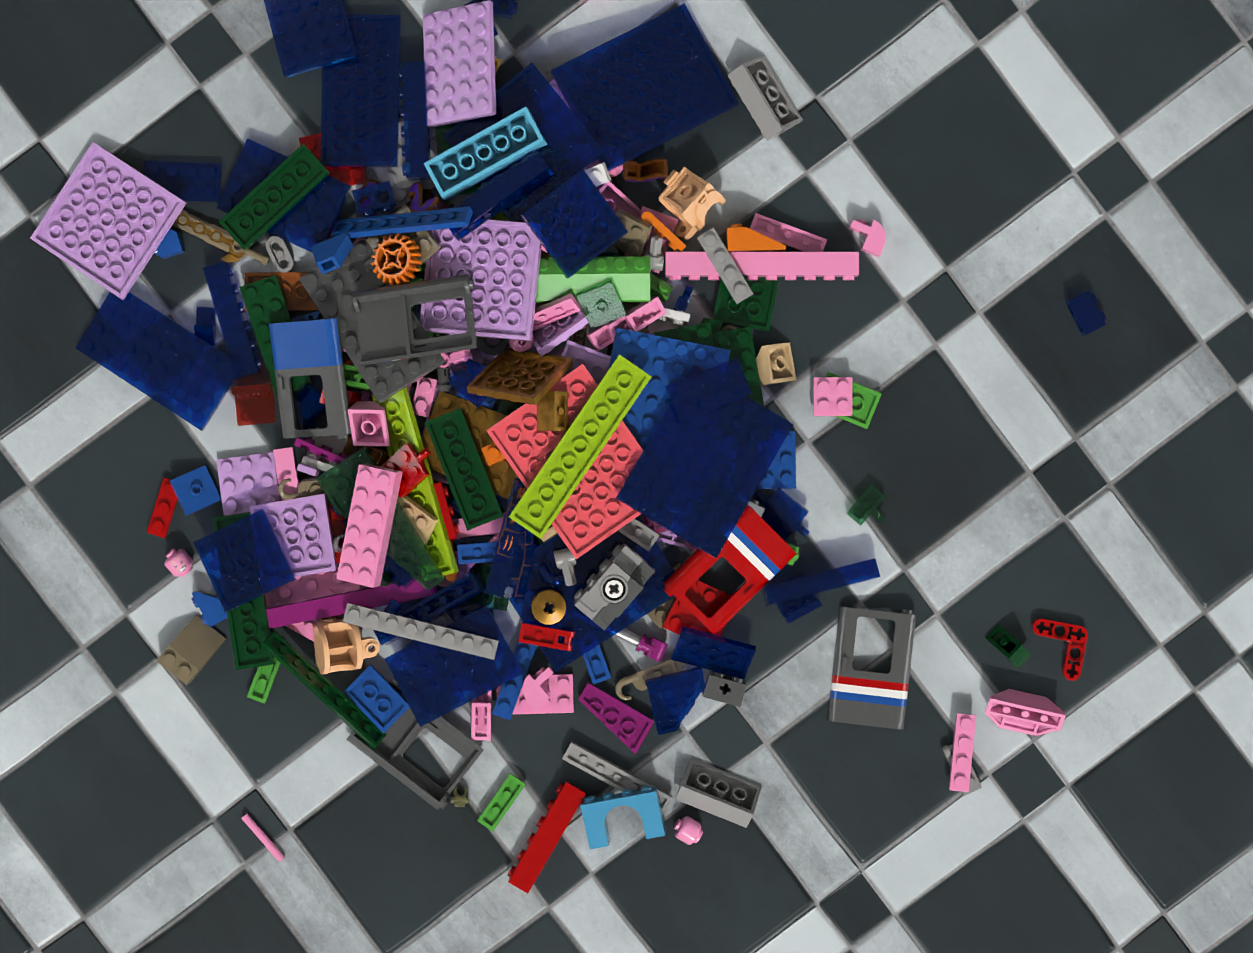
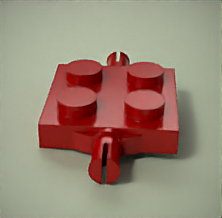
(411, 465)

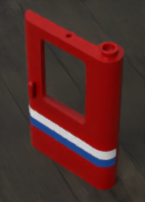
(752, 550)

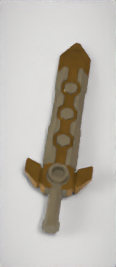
(217, 237)

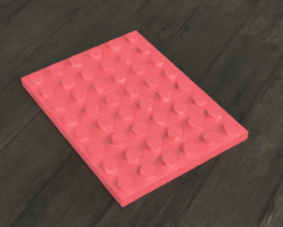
(592, 509)

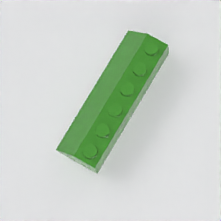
(628, 273)

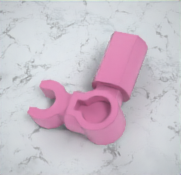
(456, 357)

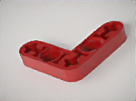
(1072, 642)

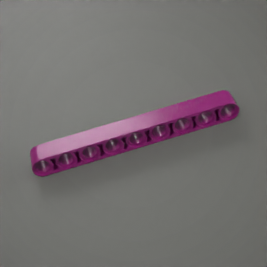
(337, 603)

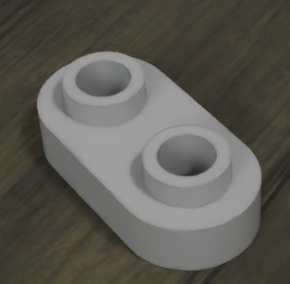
(280, 254)

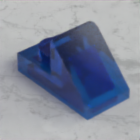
(206, 324)

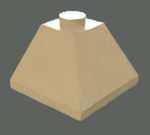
(775, 364)

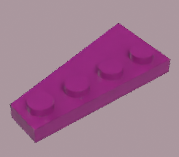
(323, 451)
(617, 716)

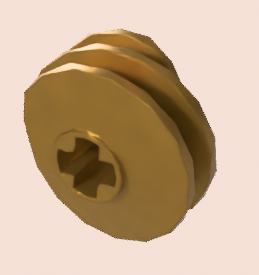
(538, 605)

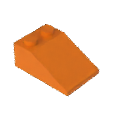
(747, 240)

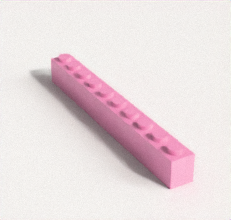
(767, 265)

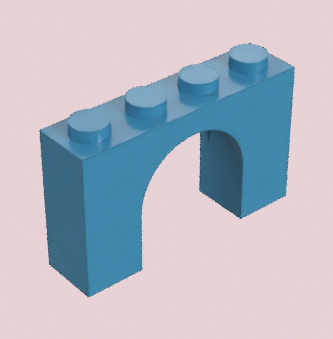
(644, 801)

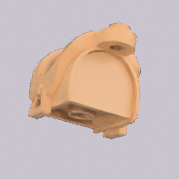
(689, 200)
(340, 645)

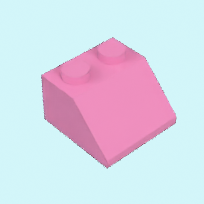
(368, 424)

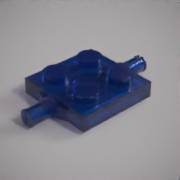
(783, 513)

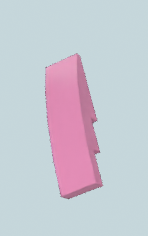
(636, 319)
(286, 468)
(481, 717)

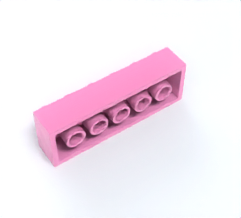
(369, 525)

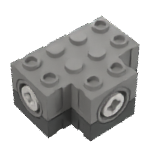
(613, 586)

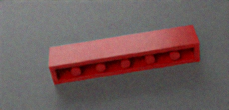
(546, 837)

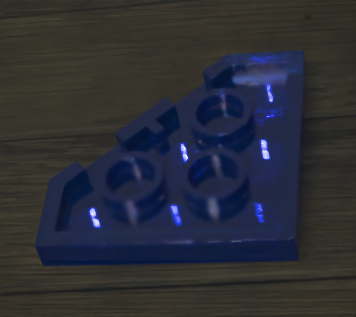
(674, 697)

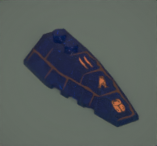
(513, 553)

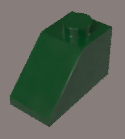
(1008, 646)

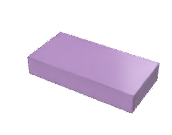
(308, 470)

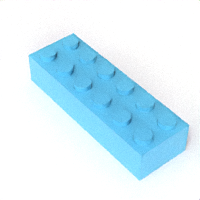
(485, 153)

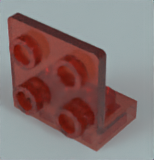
(254, 404)

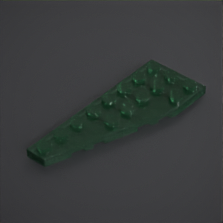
(404, 542)

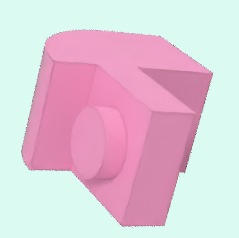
(874, 234)
(533, 690)

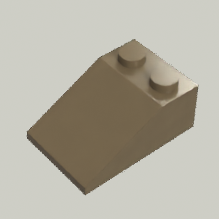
(191, 650)

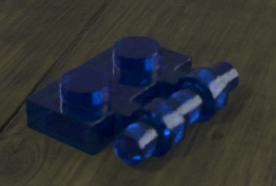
(462, 379)

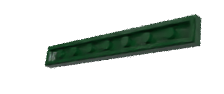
(323, 689)

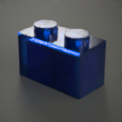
(1086, 313)

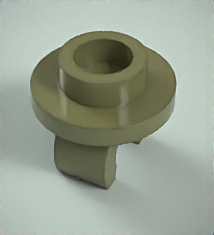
(459, 800)

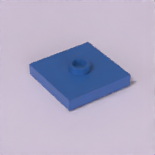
(195, 490)

